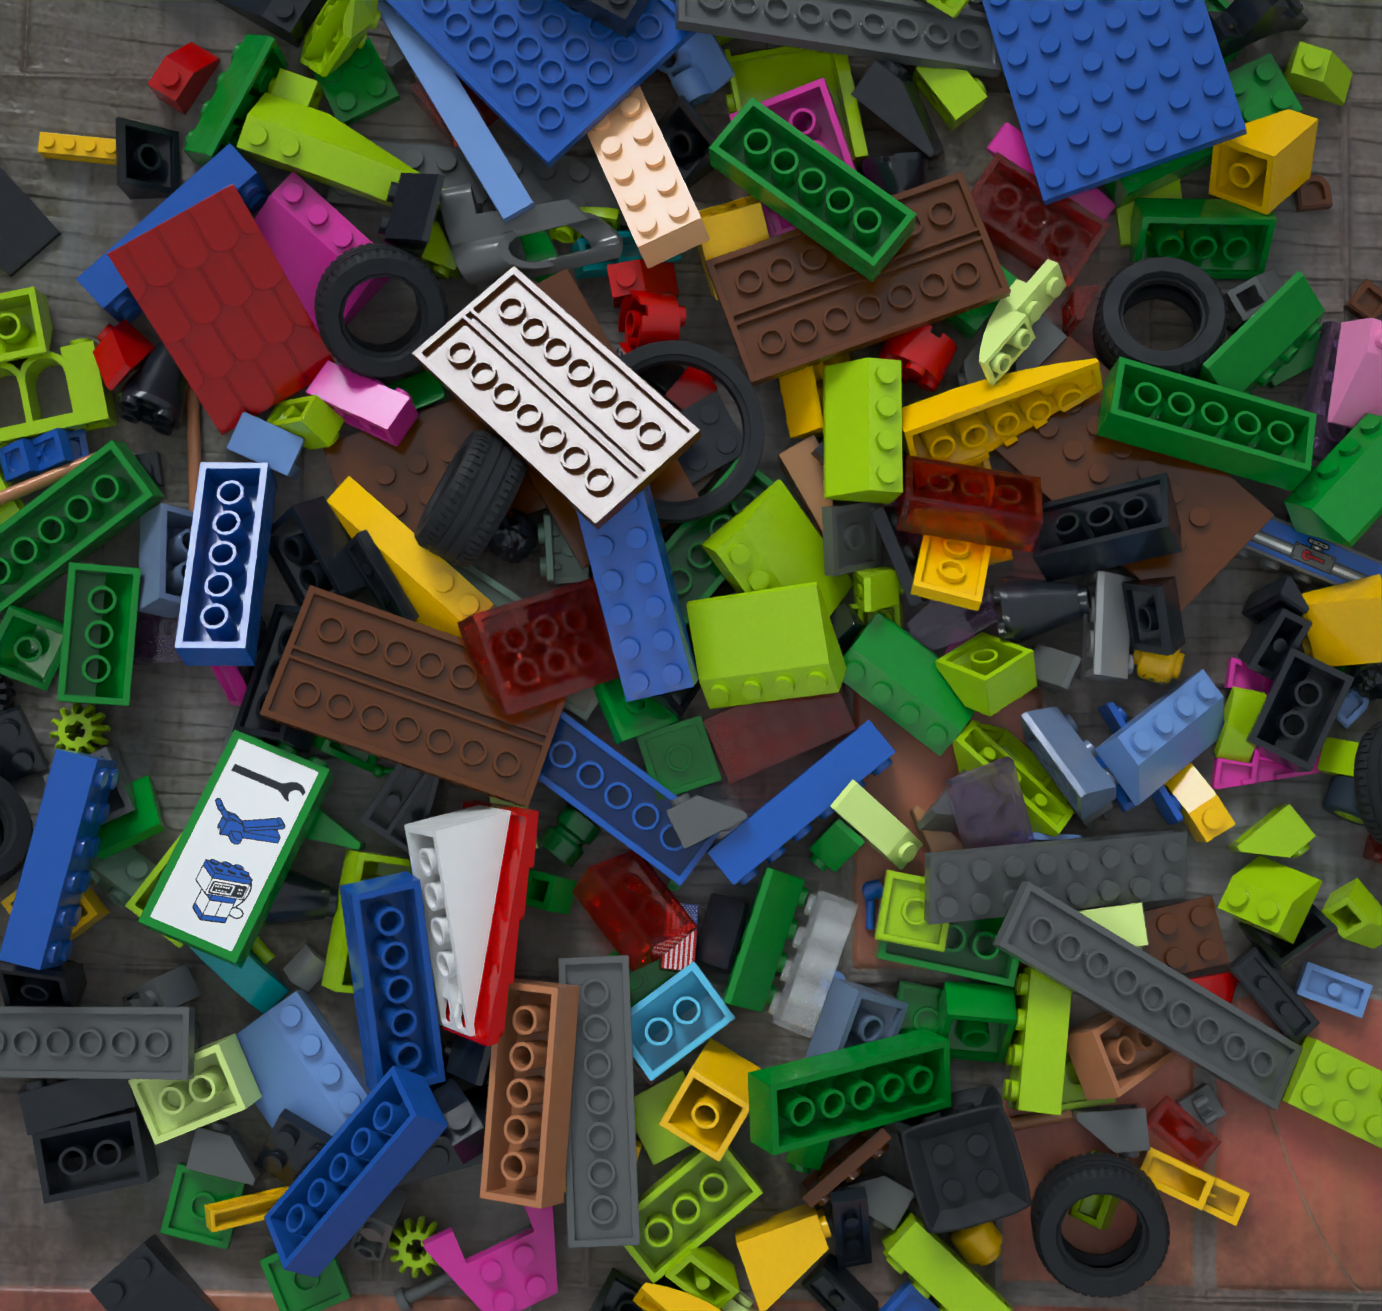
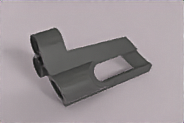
(489, 247)

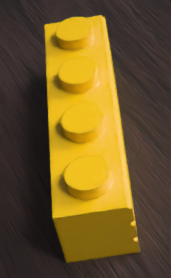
(77, 148)
(241, 1209)

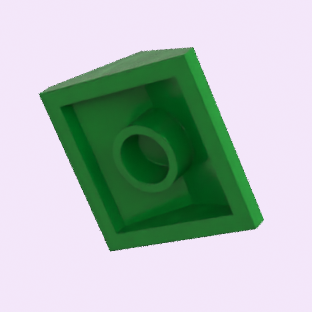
(30, 646)

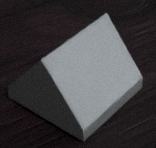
(305, 968)

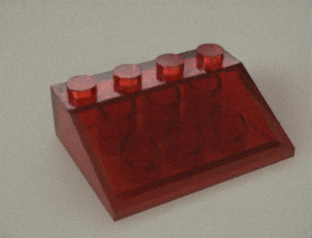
(541, 646)

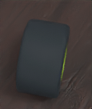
(1341, 799)

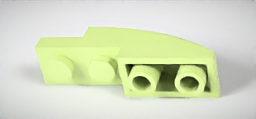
(1010, 325)

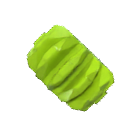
(82, 718)
(407, 1252)

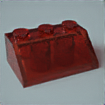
(633, 908)

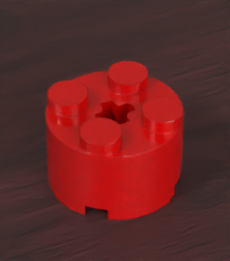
(649, 318)
(921, 355)

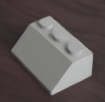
(1106, 631)

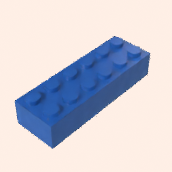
(224, 169)
(226, 564)
(640, 600)
(618, 798)
(799, 803)
(59, 860)
(392, 977)
(355, 1172)

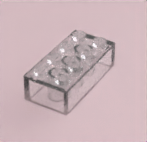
(814, 964)

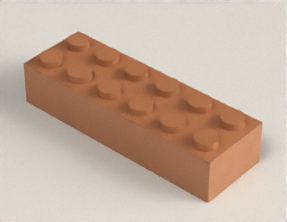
(531, 1096)

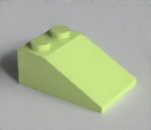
(219, 1089)

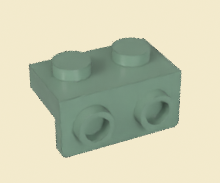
(560, 563)
(120, 874)

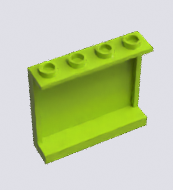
(785, 68)

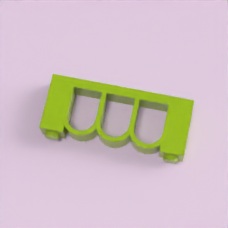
(89, 396)

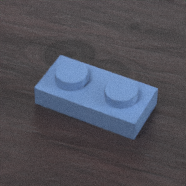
(1332, 989)

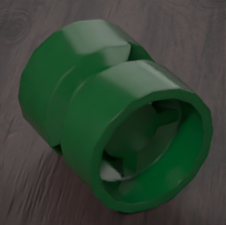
(569, 835)

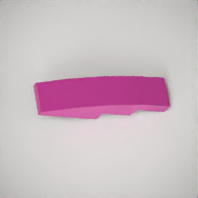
(1012, 145)

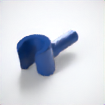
(871, 891)

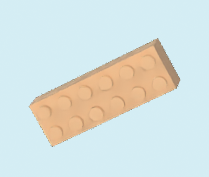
(646, 181)

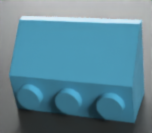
(676, 1020)

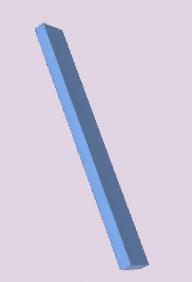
(461, 119)

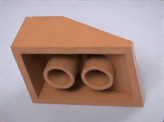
(1112, 1056)

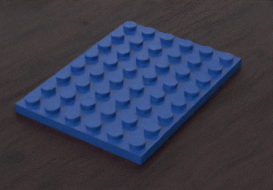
(543, 62)
(1112, 86)

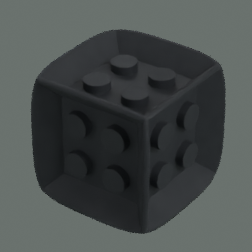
(964, 1162)

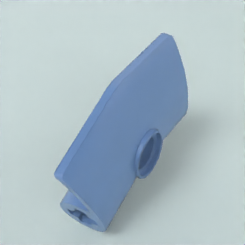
(699, 68)

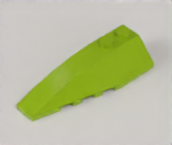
(318, 148)

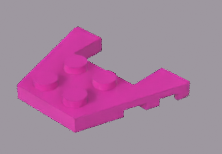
(1260, 768)
(507, 1274)

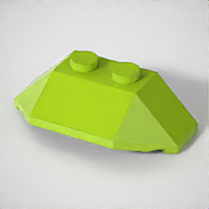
(337, 33)
(1044, 802)

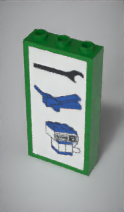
(237, 848)

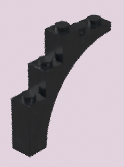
(1253, 20)

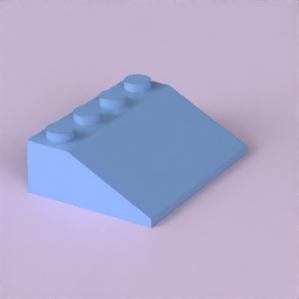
(302, 1065)

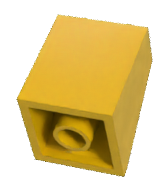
(1266, 162)
(731, 228)
(1345, 622)
(711, 1100)
(781, 1250)

